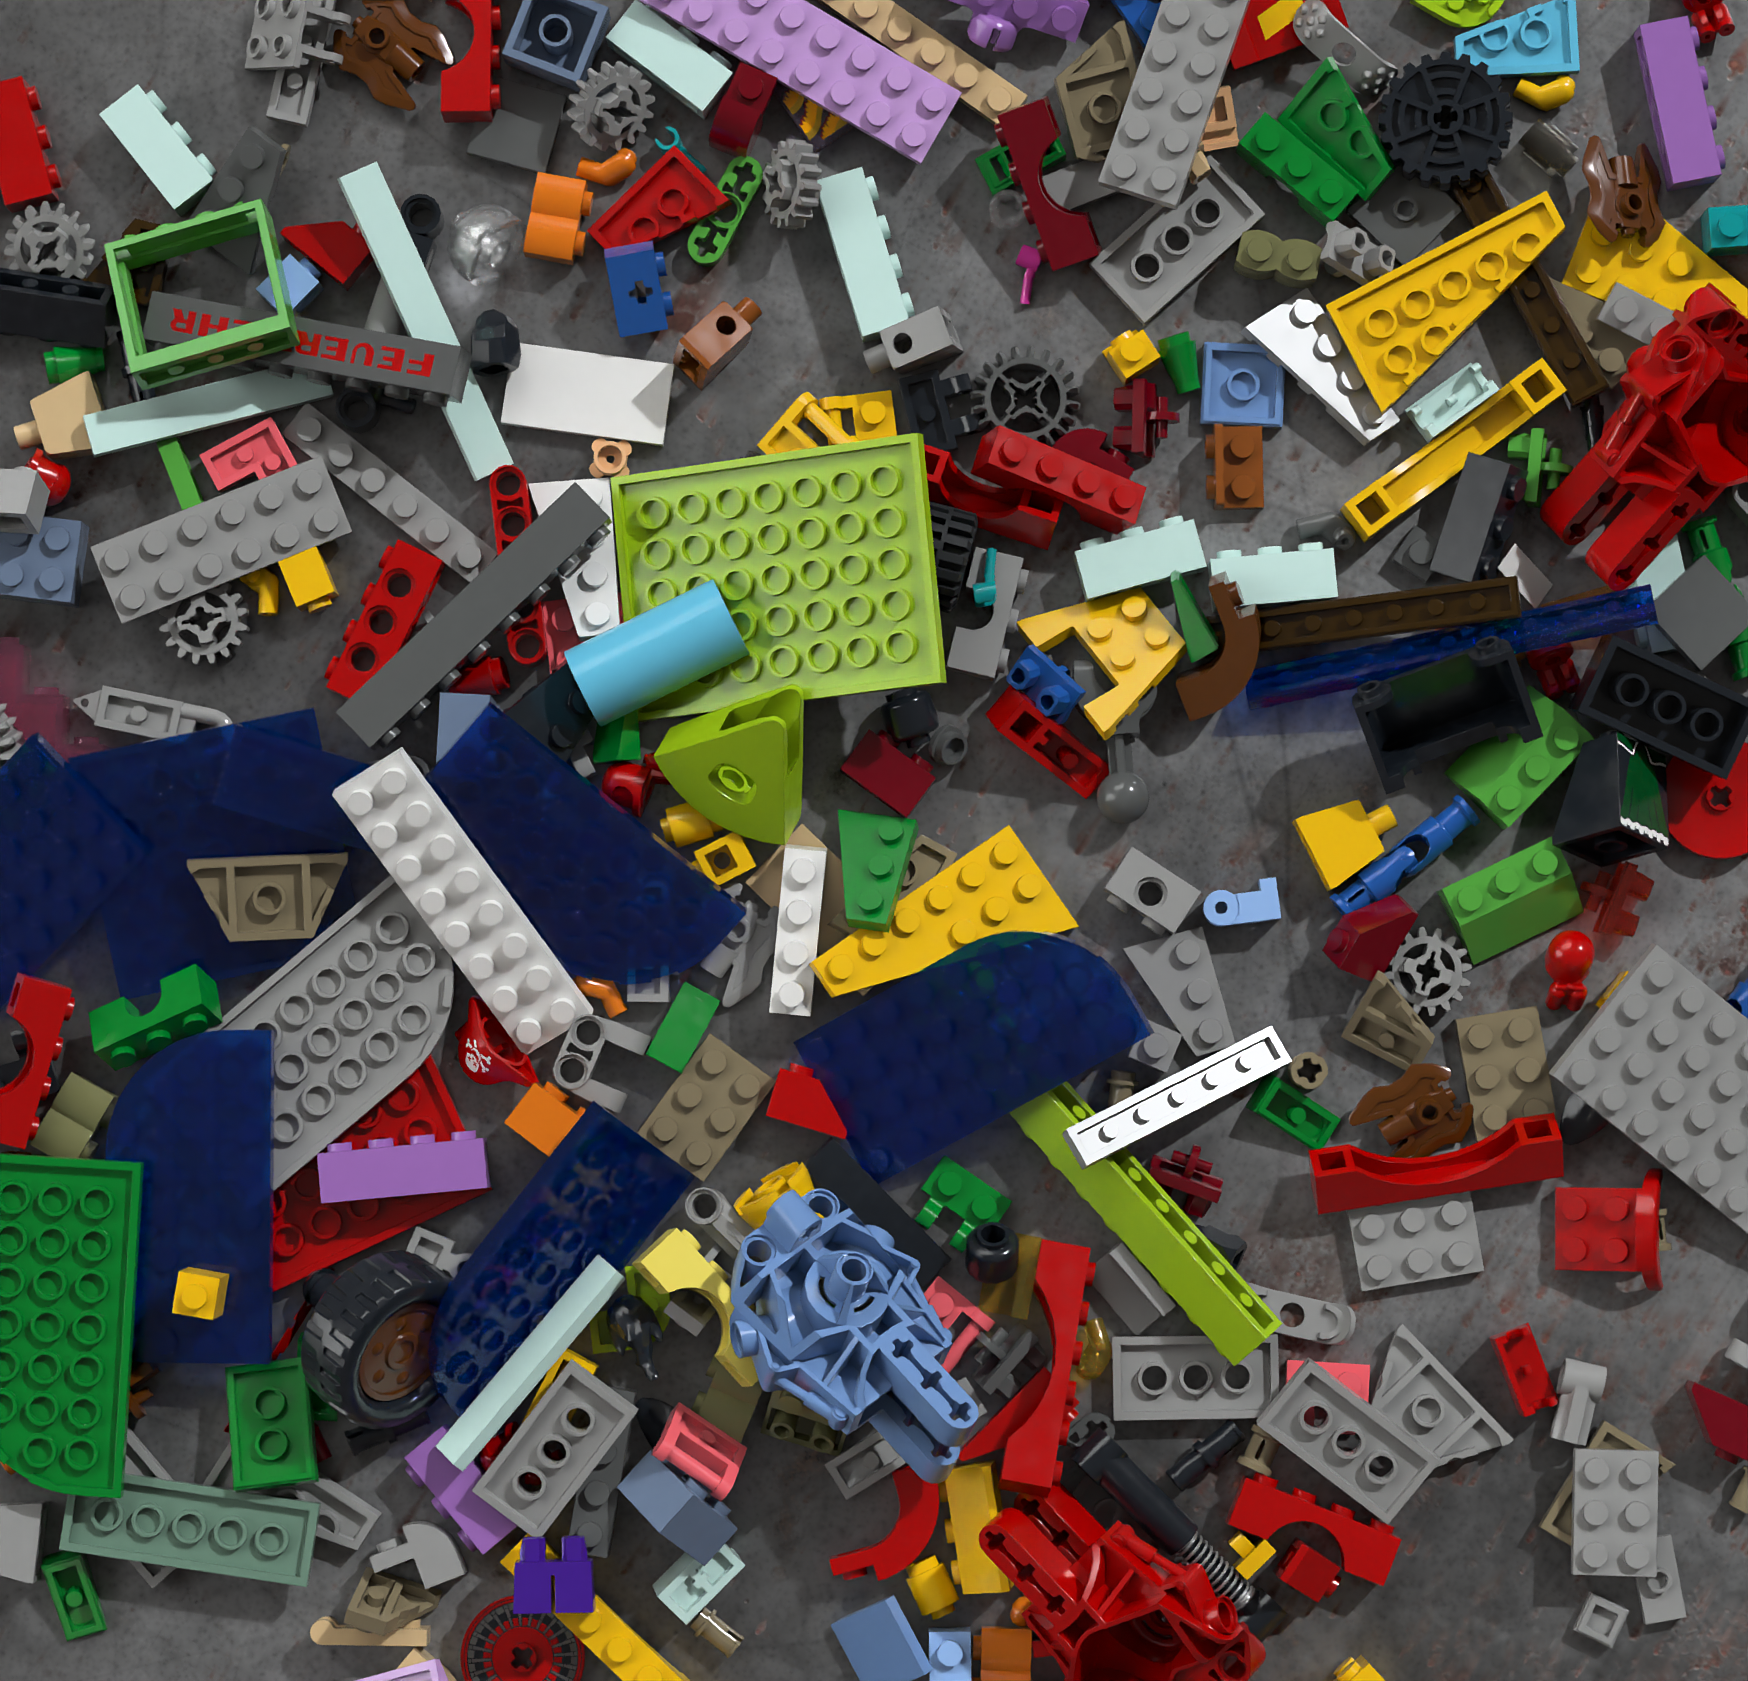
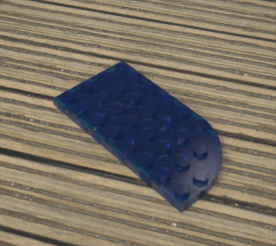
(576, 862)
(968, 1043)
(207, 1148)
(589, 1199)

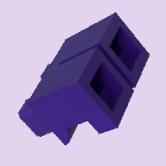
(572, 1578)

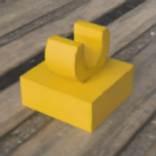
(1252, 1555)

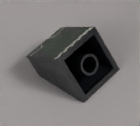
(1614, 802)

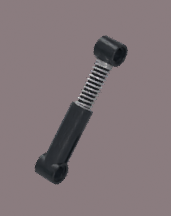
(1173, 1529)

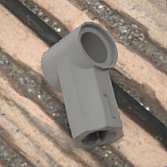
(724, 1225)
(1579, 1389)

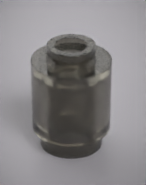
(1549, 148)

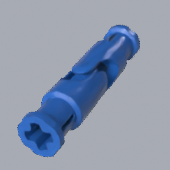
(1385, 875)

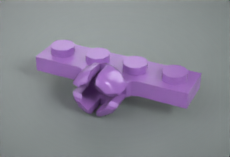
(1008, 17)

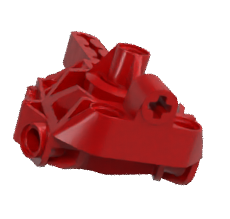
(1668, 443)
(1098, 1588)

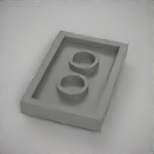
(1415, 1241)
(1614, 1512)

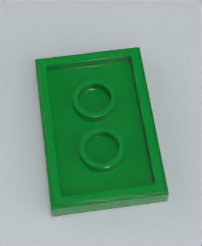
(271, 1425)

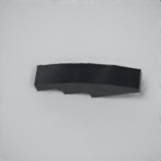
(873, 1206)

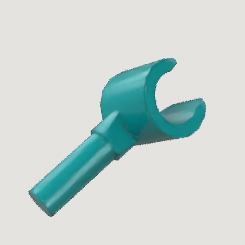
(678, 143)
(985, 592)

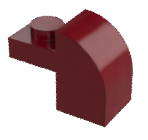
(741, 111)
(1087, 445)

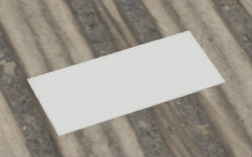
(1531, 580)

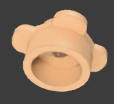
(602, 450)

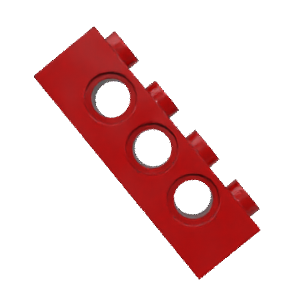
(398, 561)

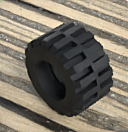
(953, 541)

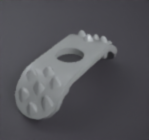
(1322, 31)
(1322, 1320)

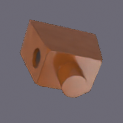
(706, 351)

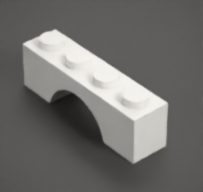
(797, 929)

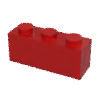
(24, 163)

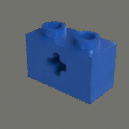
(634, 312)

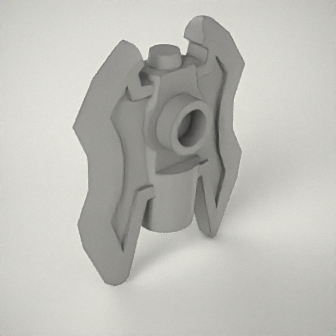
(745, 947)

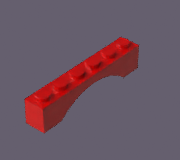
(1515, 1154)
(1031, 1451)

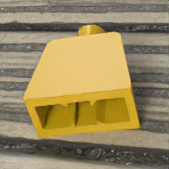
(1343, 839)

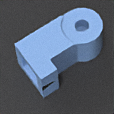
(1230, 909)

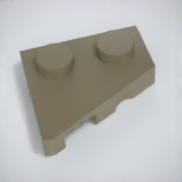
(1388, 1025)
(388, 1602)

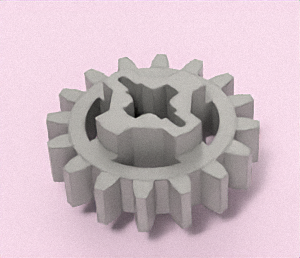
(611, 106)
(791, 184)
(37, 235)
(208, 639)
(1445, 977)

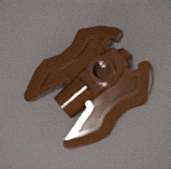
(386, 46)
(1623, 193)
(1416, 1112)

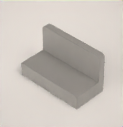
(1130, 1289)

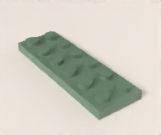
(197, 1529)

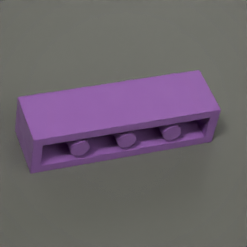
(1678, 103)
(403, 1169)

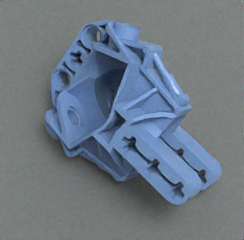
(844, 1362)

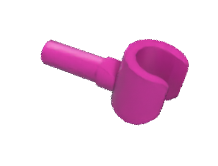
(1030, 260)

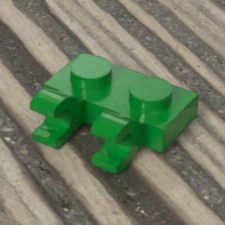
(962, 1194)

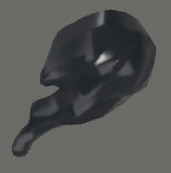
(631, 1325)

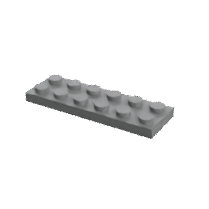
(1172, 98)
(221, 539)

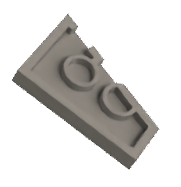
(1187, 988)

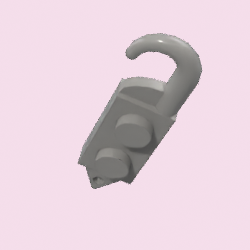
(146, 714)

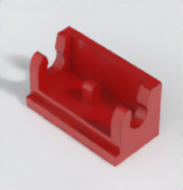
(1524, 1370)

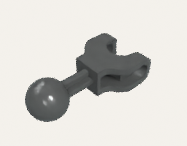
(1122, 794)

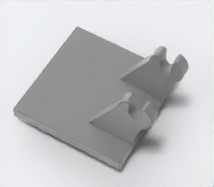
(279, 32)

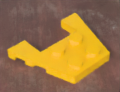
(1124, 638)

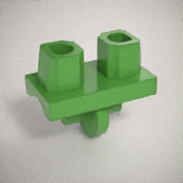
(1533, 448)

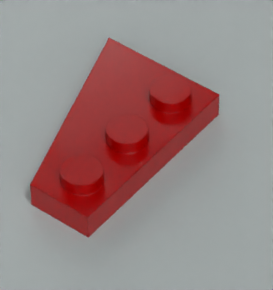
(659, 204)

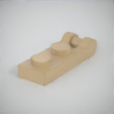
(329, 1632)

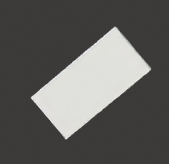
(589, 395)

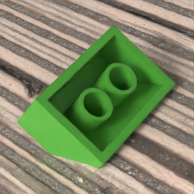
(1513, 774)
(1511, 900)

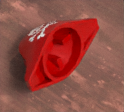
(488, 1051)

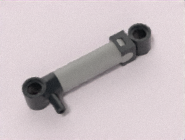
(385, 318)

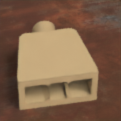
(60, 418)

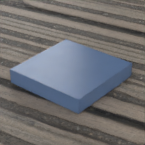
(1241, 386)
(881, 1643)

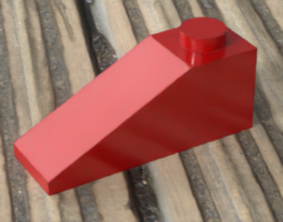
(1047, 741)
(1012, 1416)

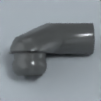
(1330, 527)

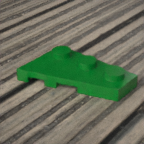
(1337, 130)
(874, 865)

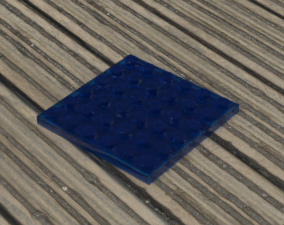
(166, 798)

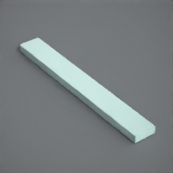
(421, 310)

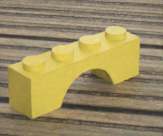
(676, 1264)

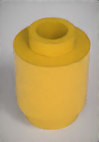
(687, 825)
(932, 1587)

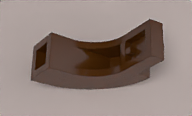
(1225, 676)

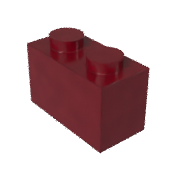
(889, 773)

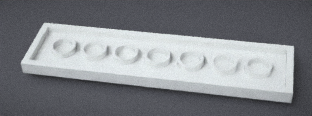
(462, 900)

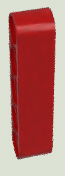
(504, 508)

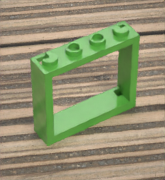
(218, 348)

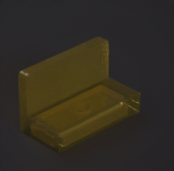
(1015, 1294)

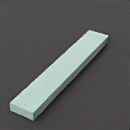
(198, 410)
(530, 1362)

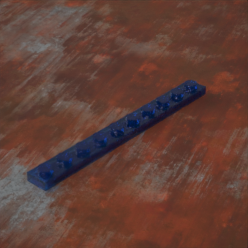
(1383, 660)

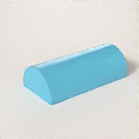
(656, 653)

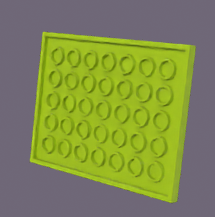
(813, 556)

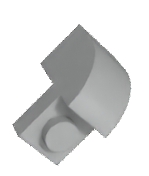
(690, 1308)
(430, 1546)

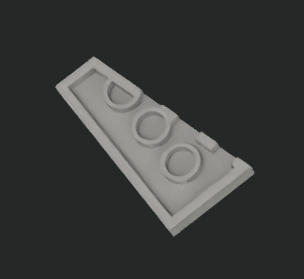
(342, 1514)

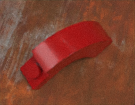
(905, 1541)

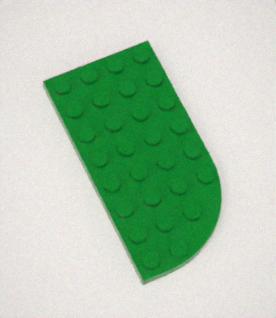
(67, 1318)

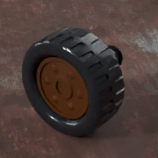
(372, 1337)

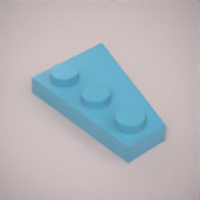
(1526, 44)

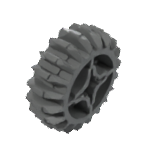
(1048, 375)

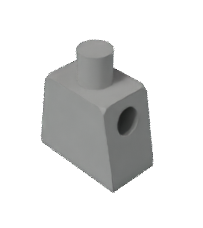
(931, 337)
(22, 1539)

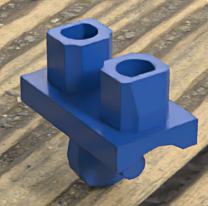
(1045, 684)

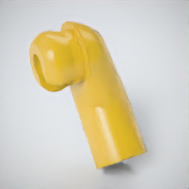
(1547, 96)

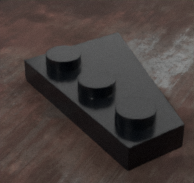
(554, 711)

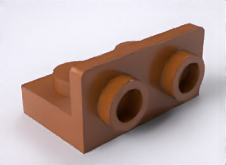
(1236, 467)

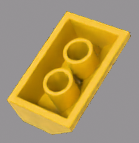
(972, 1504)

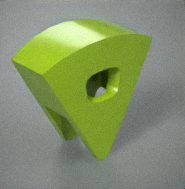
(742, 764)

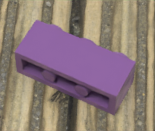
(479, 1521)

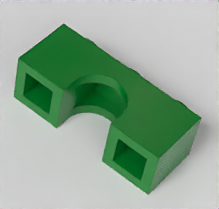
(1283, 156)
(186, 1008)

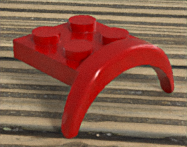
(1610, 1229)

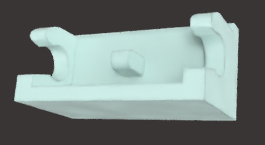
(1450, 401)
(691, 1586)

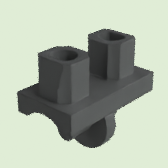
(1001, 1356)

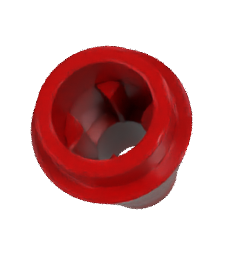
(484, 677)

